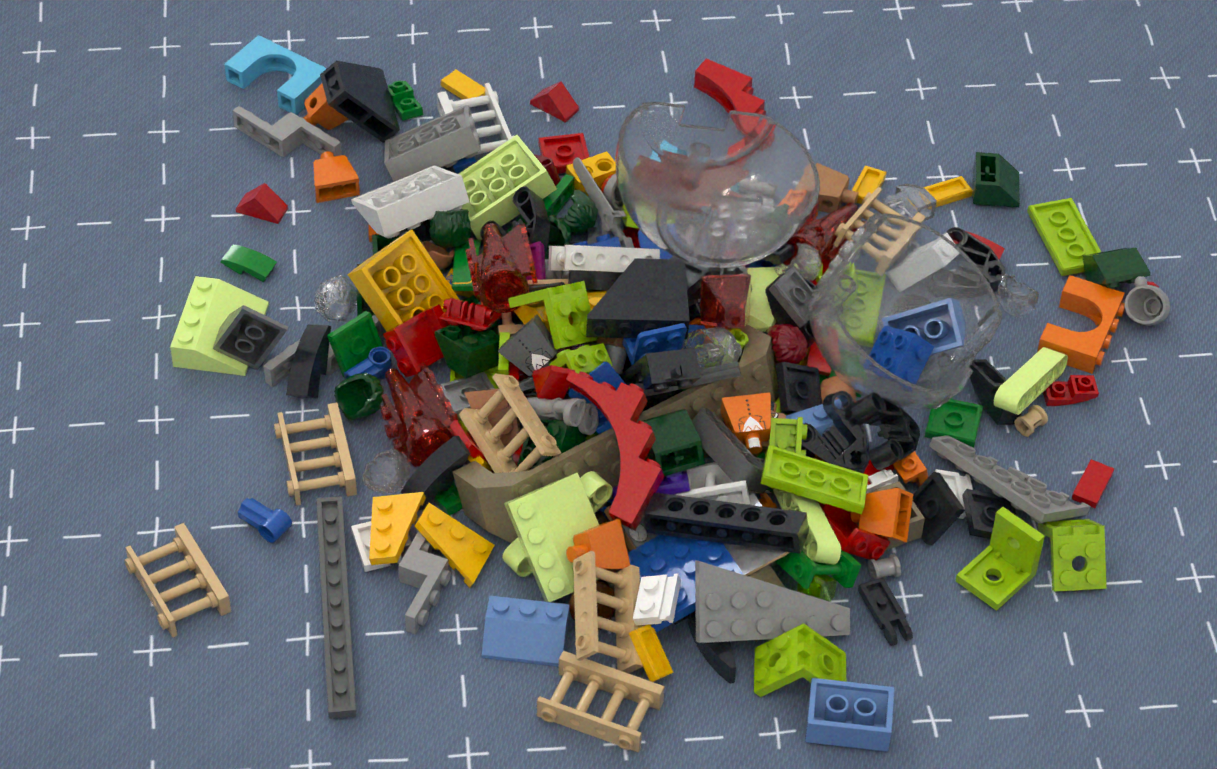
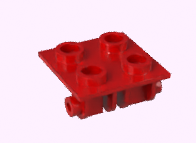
(476, 316)

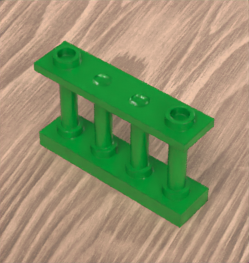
(803, 569)

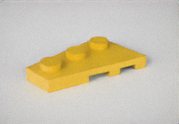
(390, 525)
(458, 543)

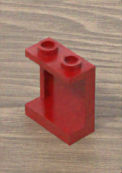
(415, 342)
(851, 537)

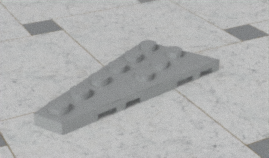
(1017, 487)
(750, 609)

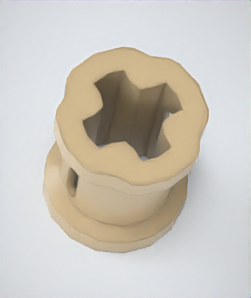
(1035, 417)

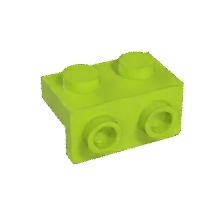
(582, 359)
(788, 434)

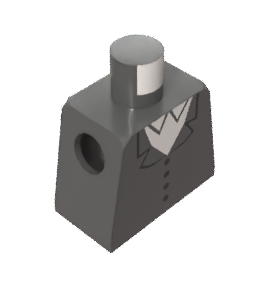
(530, 347)

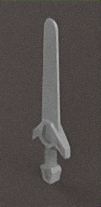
(610, 219)

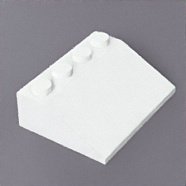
(411, 200)

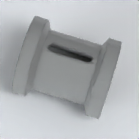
(884, 567)

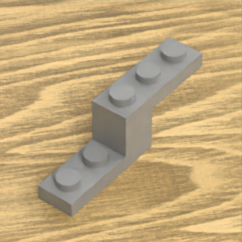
(285, 134)
(280, 366)
(425, 572)

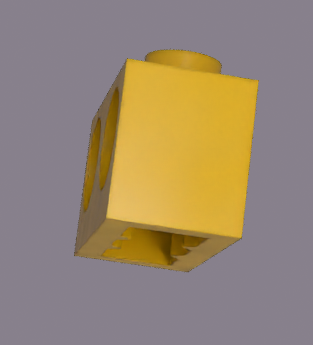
(599, 167)

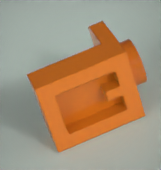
(911, 469)

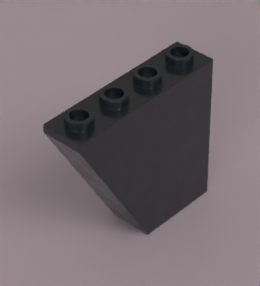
(362, 97)
(642, 299)

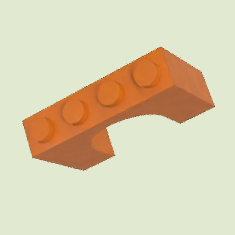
(1098, 304)

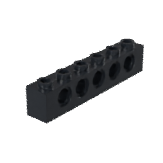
(727, 522)

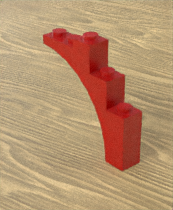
(728, 87)
(637, 477)

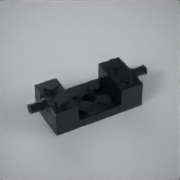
(664, 370)

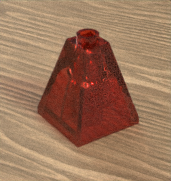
(725, 300)

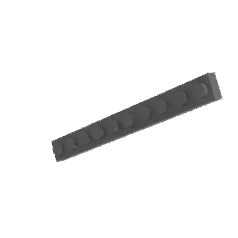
(335, 608)

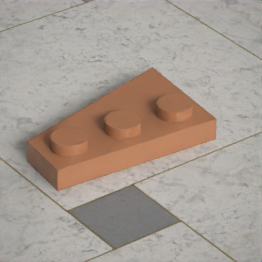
(478, 399)

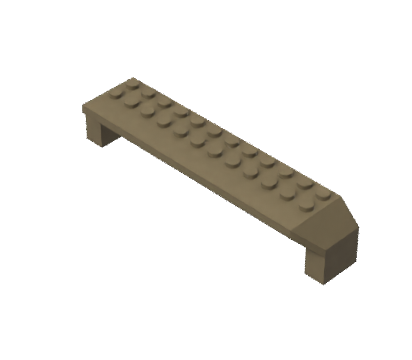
(486, 492)

